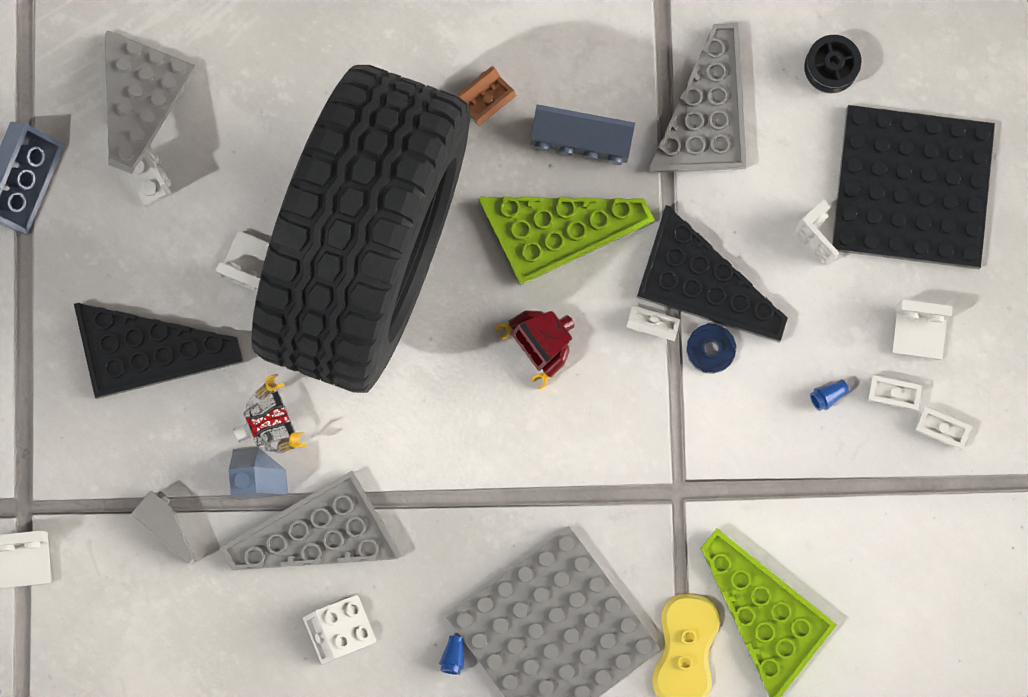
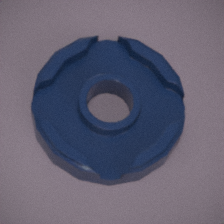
(711, 363)

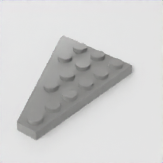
(140, 95)
(709, 117)
(320, 529)

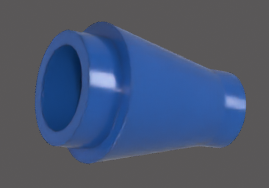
(829, 394)
(453, 656)

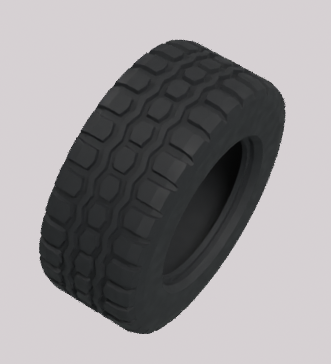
(359, 227)

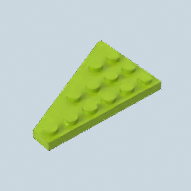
(552, 232)
(771, 617)

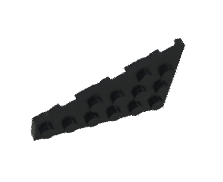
(698, 281)
(140, 352)

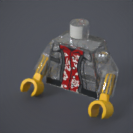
(269, 420)

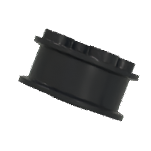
(830, 77)

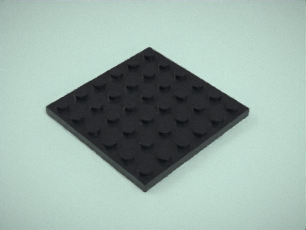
(913, 187)

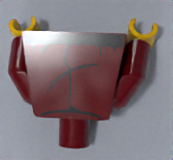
(542, 339)

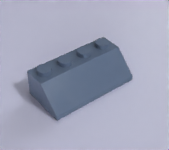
(582, 134)
(25, 172)

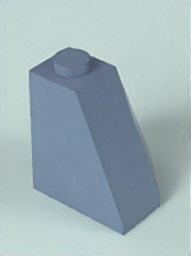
(255, 475)

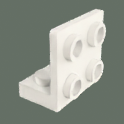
(149, 180)
(808, 233)
(244, 261)
(920, 329)
(24, 559)
(339, 629)

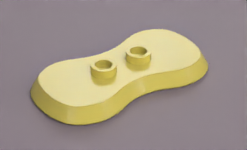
(688, 629)

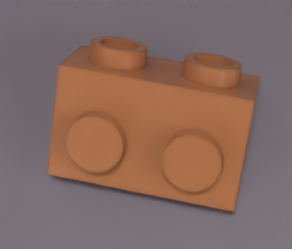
(486, 95)

